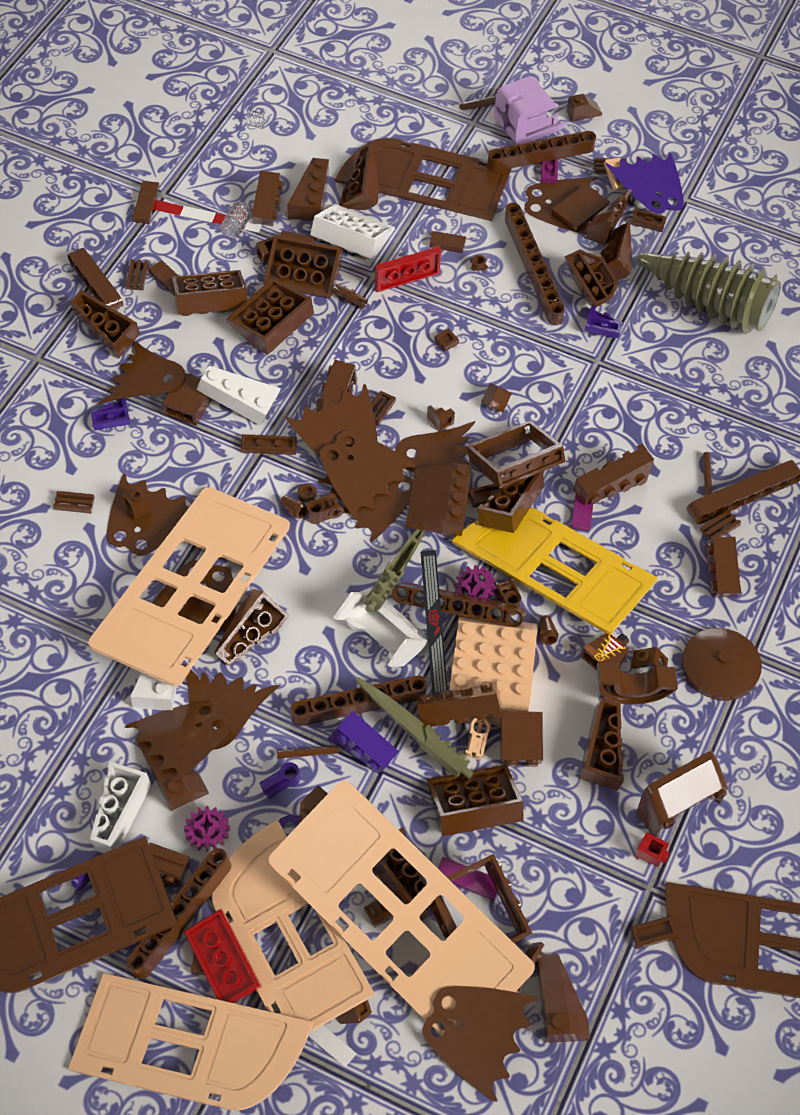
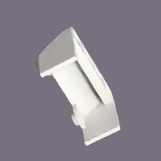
(385, 626)

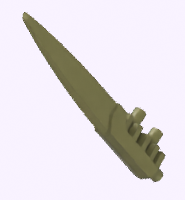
(392, 573)
(424, 735)

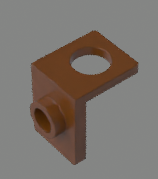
(647, 658)

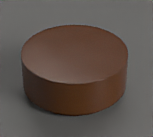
(306, 493)

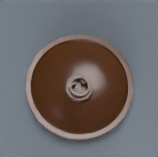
(721, 664)

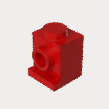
(653, 844)

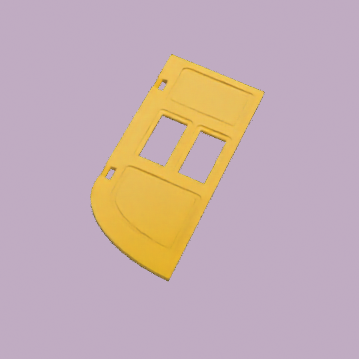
(599, 598)

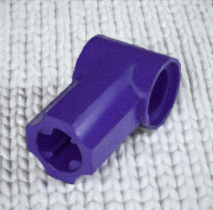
(279, 781)

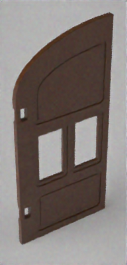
(471, 193)
(129, 899)
(723, 937)

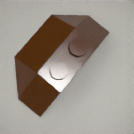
(592, 277)

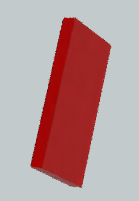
(407, 269)
(222, 958)

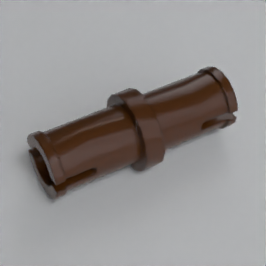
(350, 296)

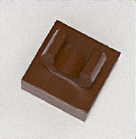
(377, 913)

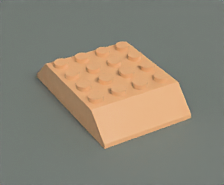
(496, 655)

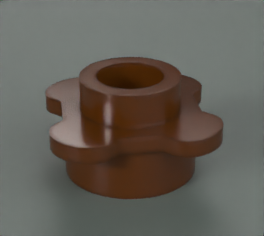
(478, 263)

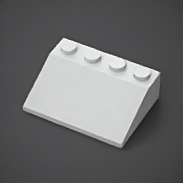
(351, 231)

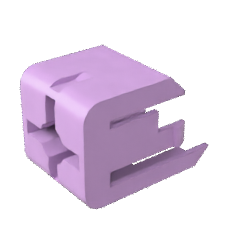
(523, 109)

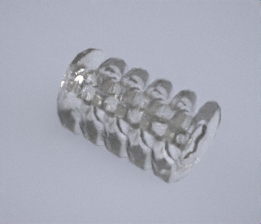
(236, 219)

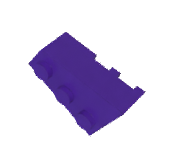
(363, 743)

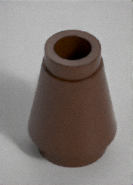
(295, 508)
(548, 631)

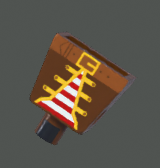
(606, 648)

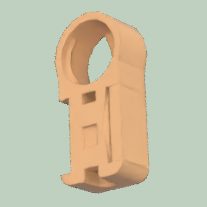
(477, 741)

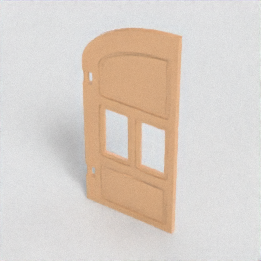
(257, 897)
(239, 1056)

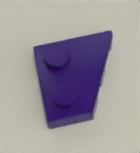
(111, 416)

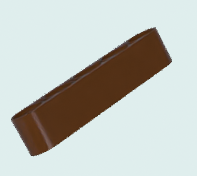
(94, 278)

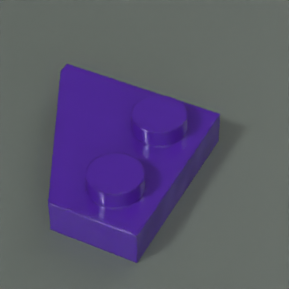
(603, 324)

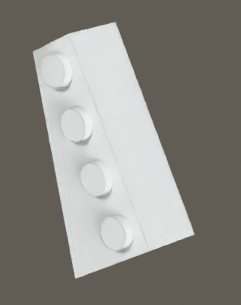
(153, 694)
(119, 805)

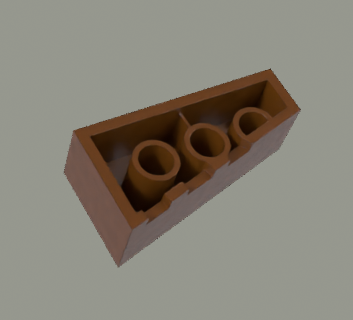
(310, 192)
(460, 704)
(603, 753)

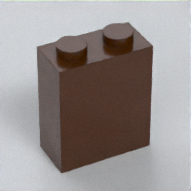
(186, 401)
(521, 738)

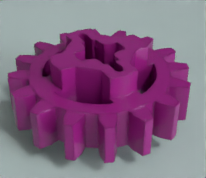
(471, 578)
(198, 824)

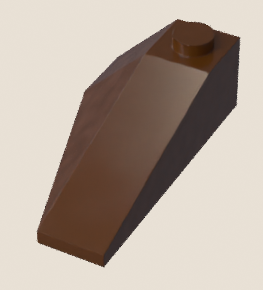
(363, 183)
(605, 221)
(619, 251)
(250, 626)
(175, 793)
(561, 1008)

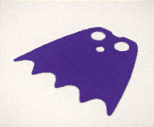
(651, 177)

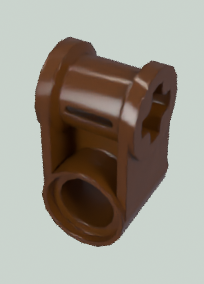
(323, 509)
(508, 592)

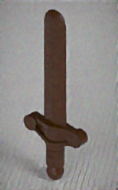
(478, 103)

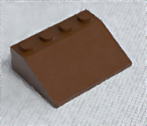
(304, 265)
(210, 292)
(271, 315)
(439, 498)
(477, 803)

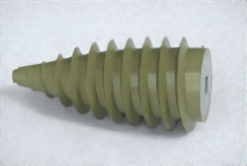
(718, 287)

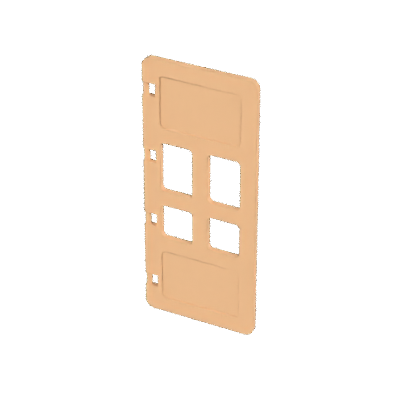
(158, 638)
(339, 849)

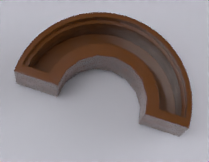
(636, 687)

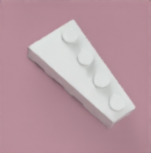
(239, 393)

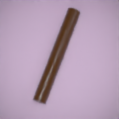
(707, 473)
(307, 752)

